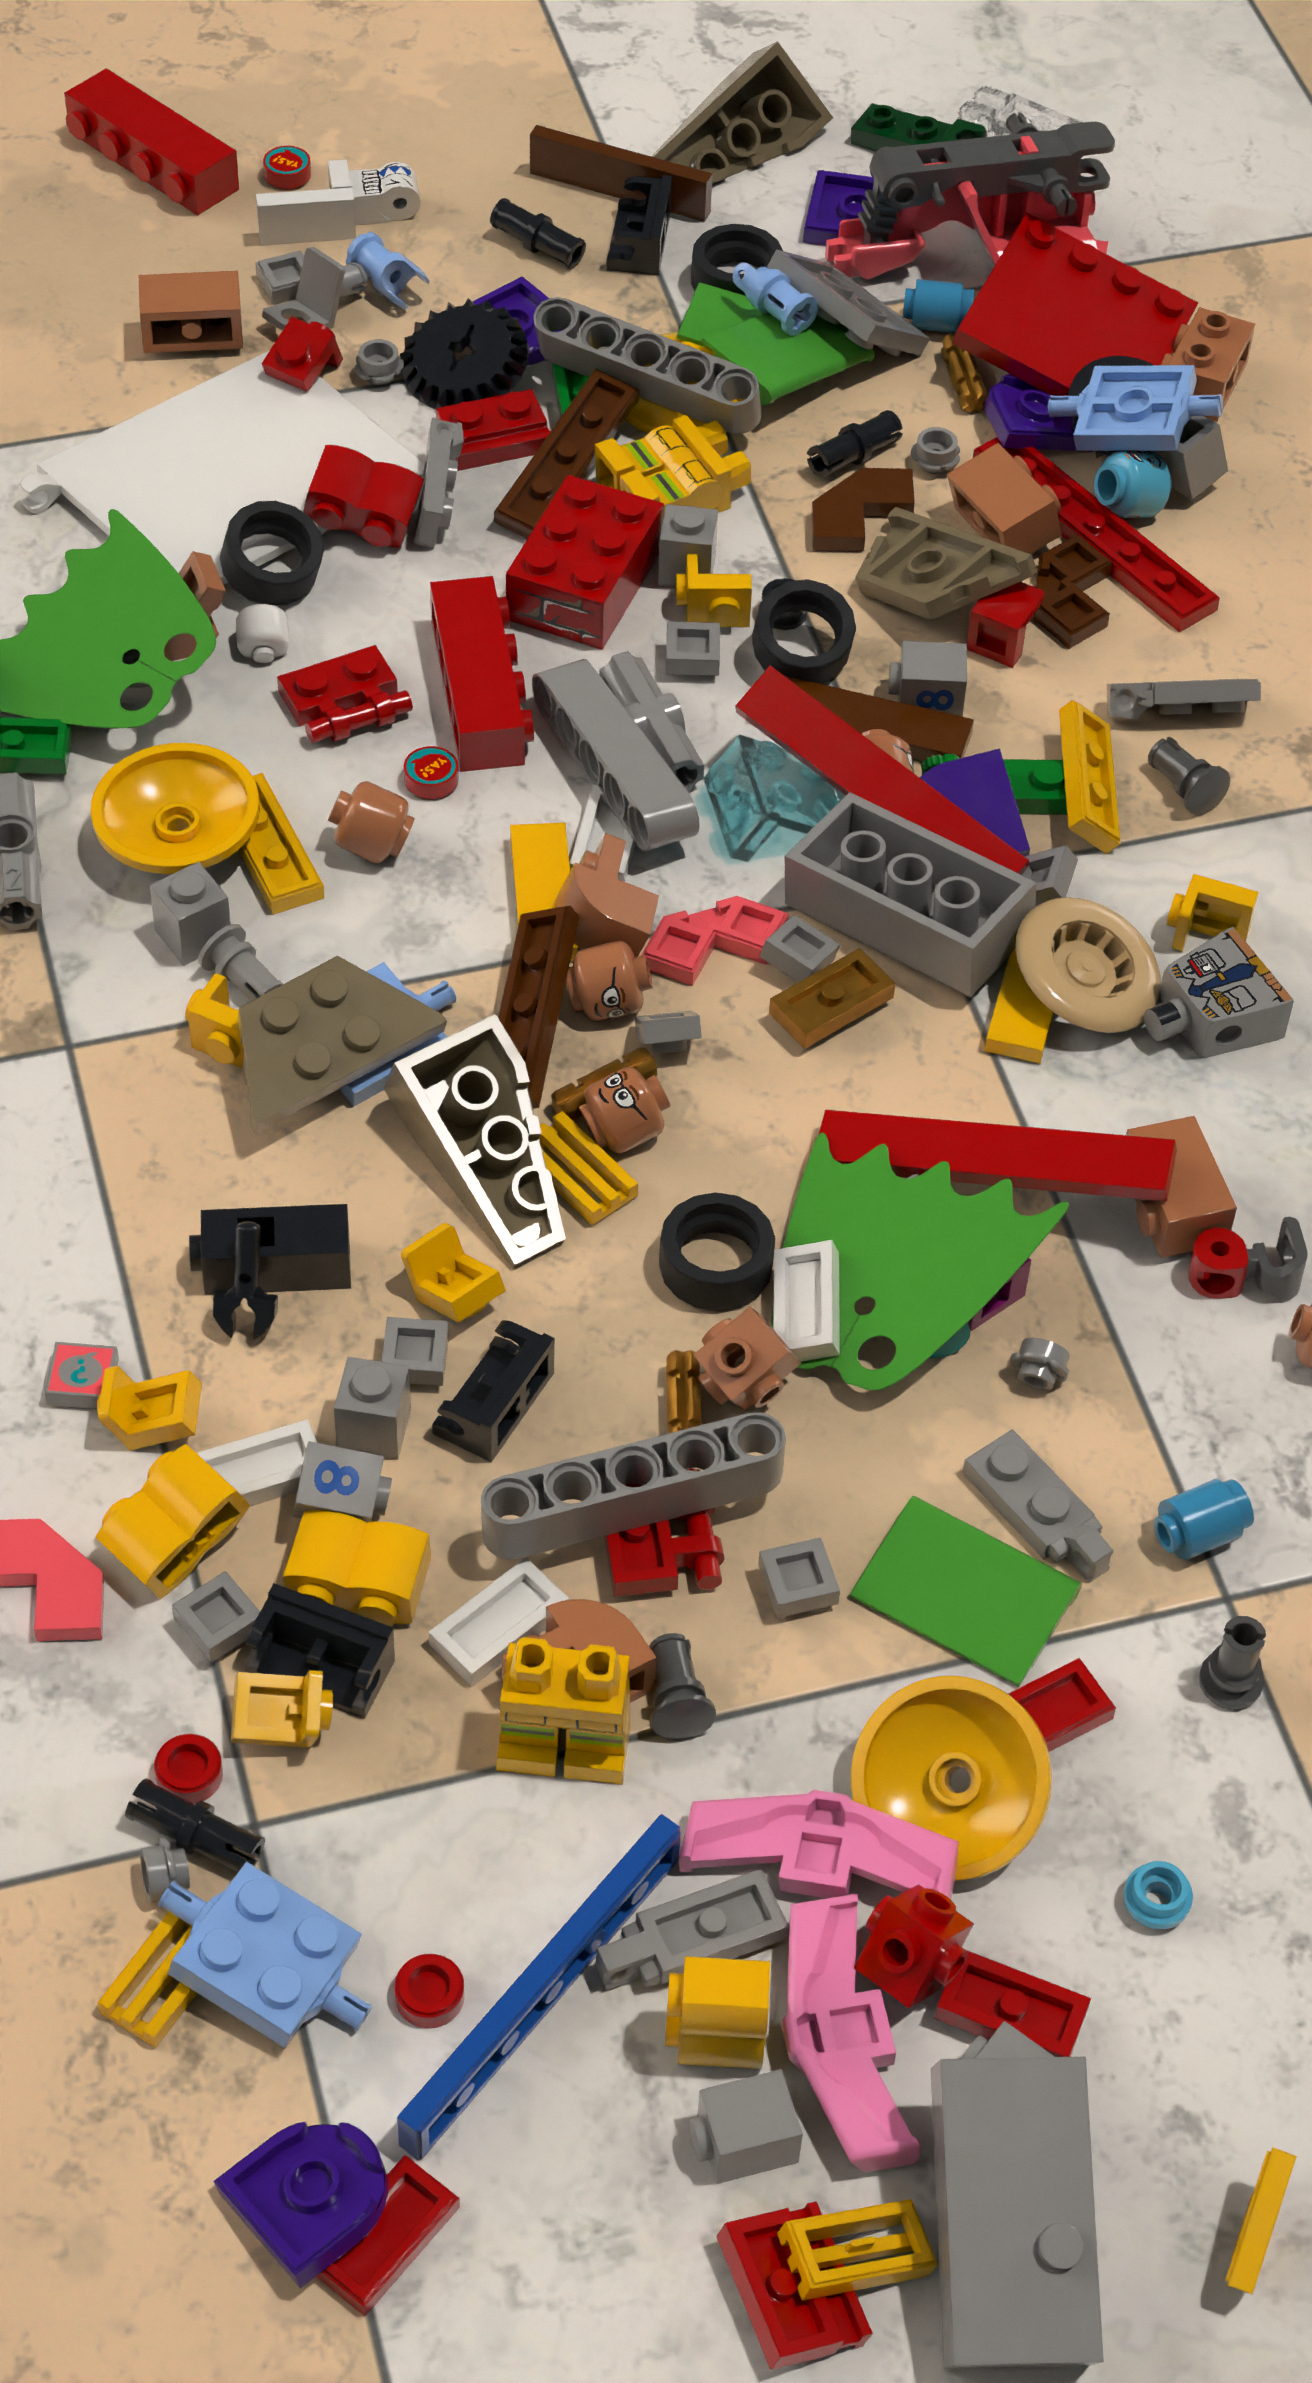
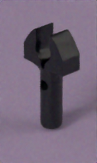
(245, 1285)

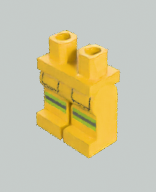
(675, 465)
(567, 1690)

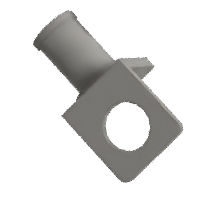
(319, 290)

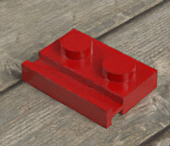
(497, 428)
(784, 2324)

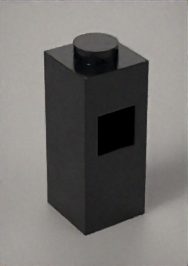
(298, 1247)

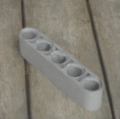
(663, 382)
(615, 755)
(611, 1506)

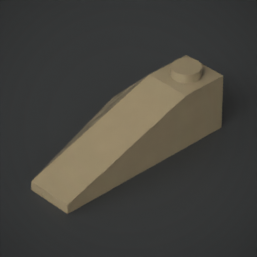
(749, 118)
(478, 1128)

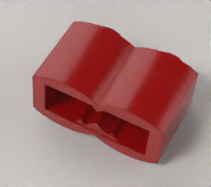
(363, 496)

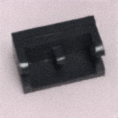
(641, 227)
(497, 1391)
(307, 1634)

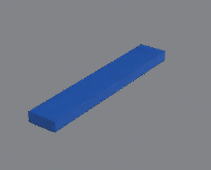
(538, 1989)

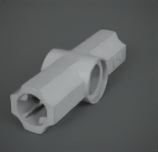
(655, 714)
(19, 854)

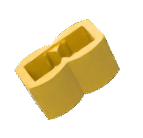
(172, 1520)
(359, 1565)
(719, 2012)

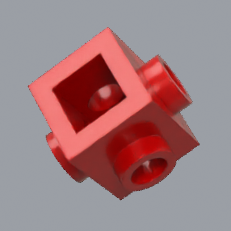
(914, 1944)

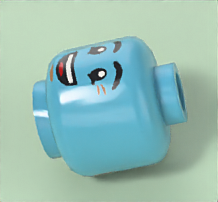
(1133, 483)

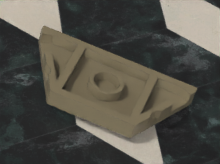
(937, 566)
(324, 1035)

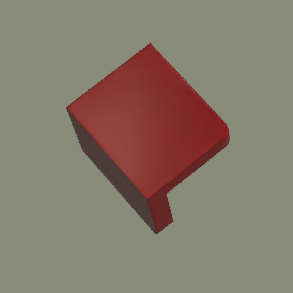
(1000, 622)

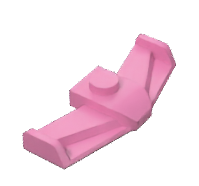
(819, 1842)
(842, 2035)

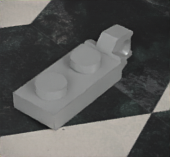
(439, 475)
(1176, 697)
(1039, 1504)
(707, 1923)

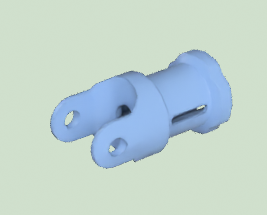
(386, 269)
(771, 293)

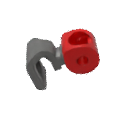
(1223, 1263)

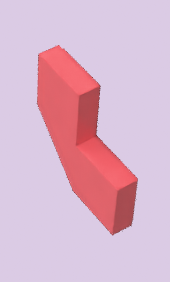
(686, 941)
(66, 1581)

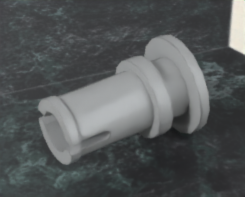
(236, 960)

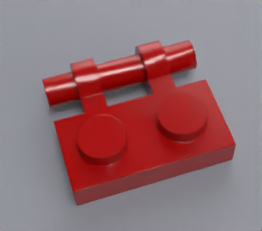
(343, 695)
(648, 1556)

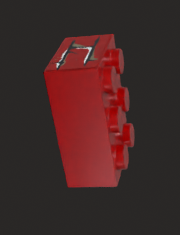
(584, 561)

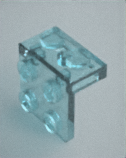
(762, 788)

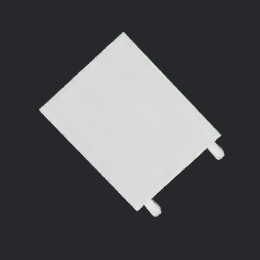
(206, 456)

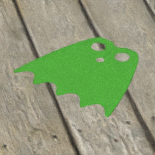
(75, 638)
(912, 1249)

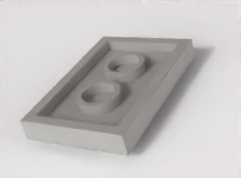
(847, 302)

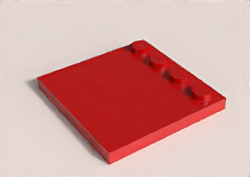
(1066, 304)

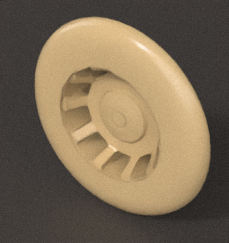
(1080, 975)

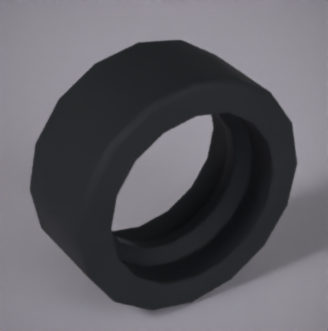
(730, 244)
(278, 520)
(813, 598)
(723, 1215)

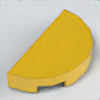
(1260, 2220)

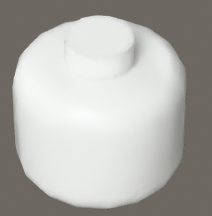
(262, 632)

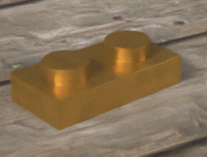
(832, 998)

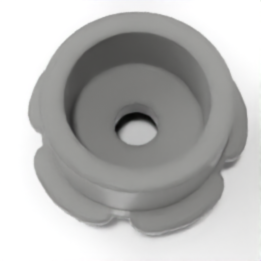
(378, 362)
(936, 450)
(1041, 1363)
(161, 1867)

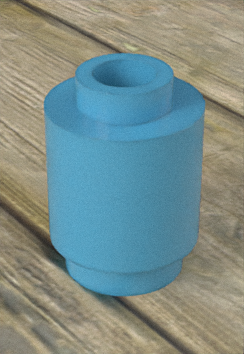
(937, 305)
(1203, 1518)

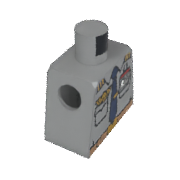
(1220, 999)

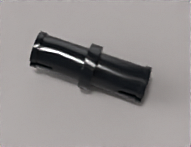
(537, 233)
(854, 444)
(193, 1826)

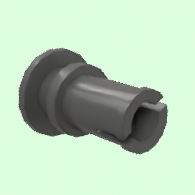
(1194, 779)
(1234, 1671)
(679, 1698)

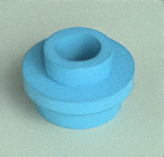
(1159, 1878)

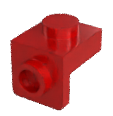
(302, 353)

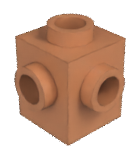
(745, 1361)

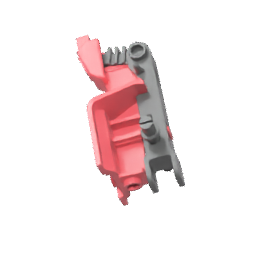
(978, 183)

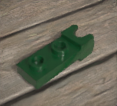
(888, 127)

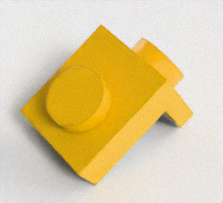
(714, 596)
(1211, 909)
(215, 1023)
(448, 1277)
(150, 1409)
(280, 1709)

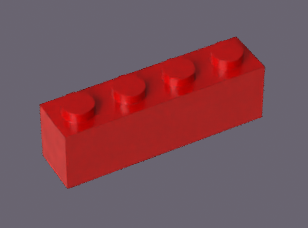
(152, 141)
(479, 673)

